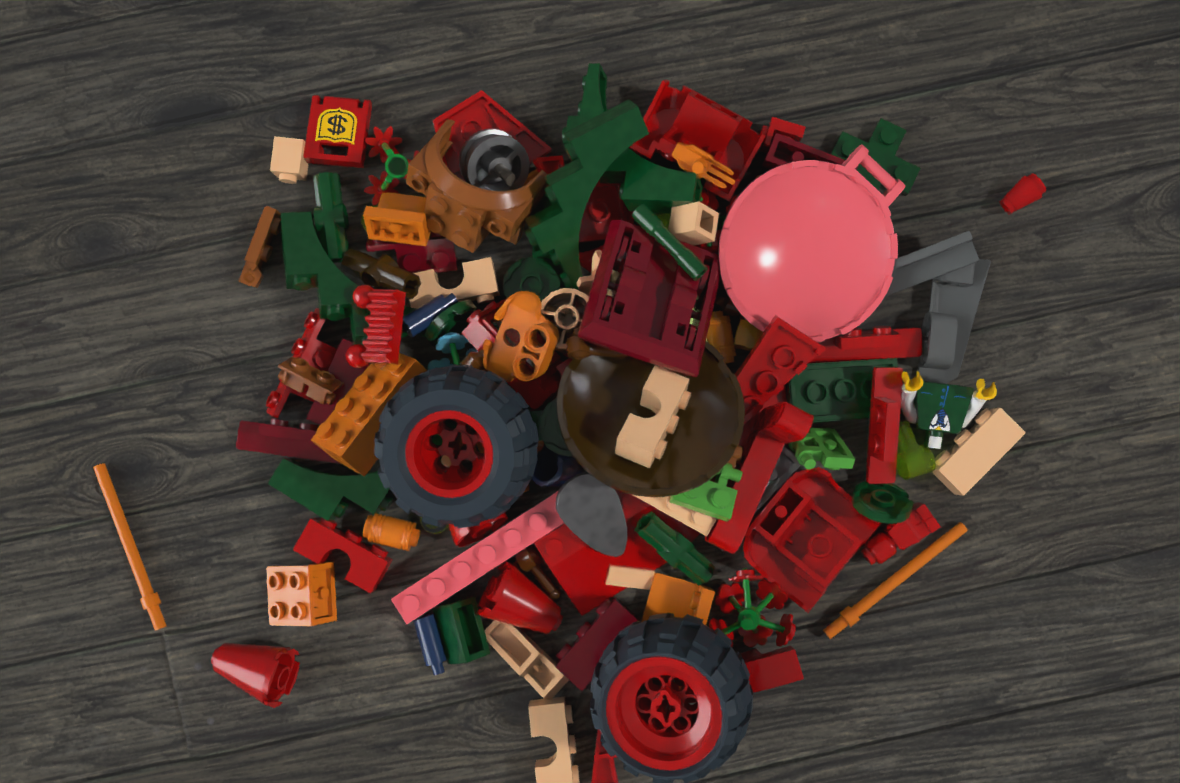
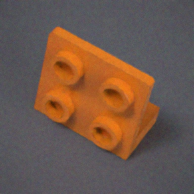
(398, 219)
(301, 594)
(678, 598)

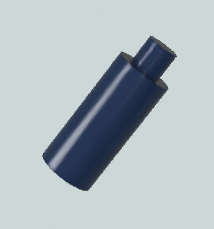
(422, 317)
(430, 642)

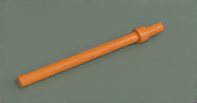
(149, 599)
(850, 615)

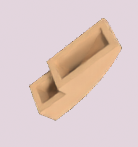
(526, 658)

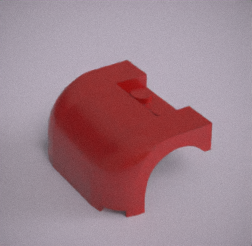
(699, 121)
(806, 536)

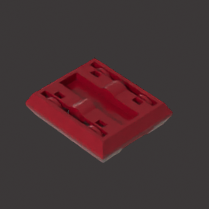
(654, 301)

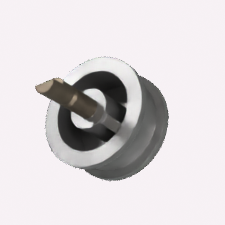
(494, 161)

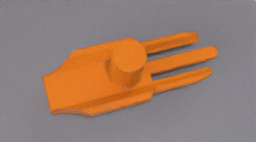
(699, 162)

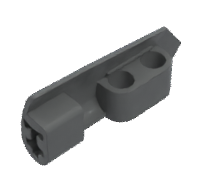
(950, 321)

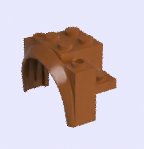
(463, 210)

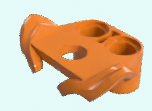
(523, 314)

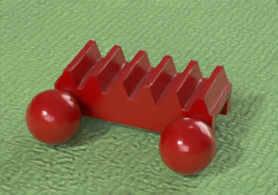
(384, 327)

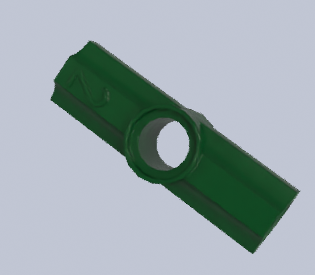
(331, 215)
(674, 548)

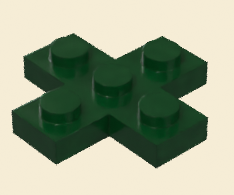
(882, 148)

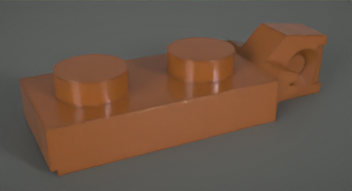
(260, 247)

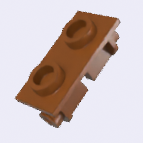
(298, 373)

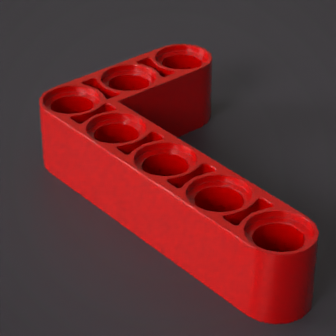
(772, 430)

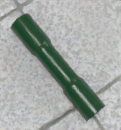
(683, 256)

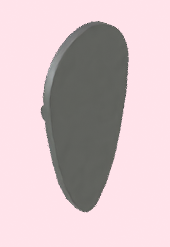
(593, 513)

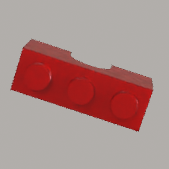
(367, 562)

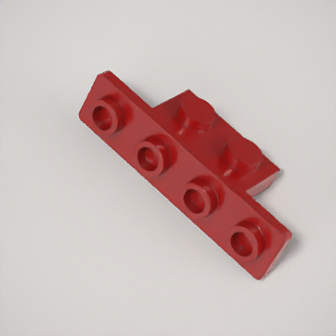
(872, 344)
(310, 349)
(884, 425)

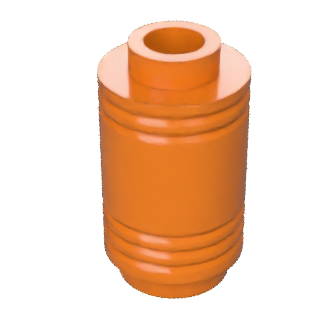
(721, 336)
(391, 531)

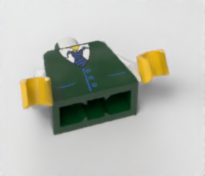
(941, 406)

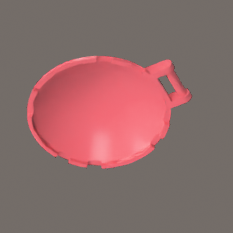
(811, 245)

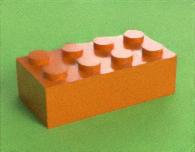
(352, 426)

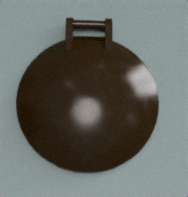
(603, 391)

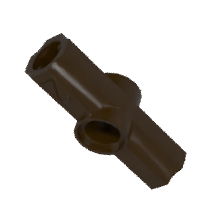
(380, 272)

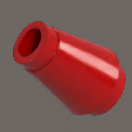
(1023, 193)

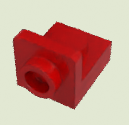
(783, 128)

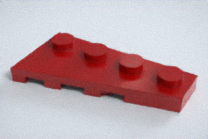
(774, 362)

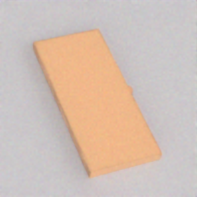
(630, 577)

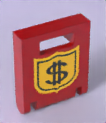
(337, 124)

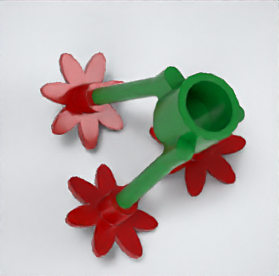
(395, 164)

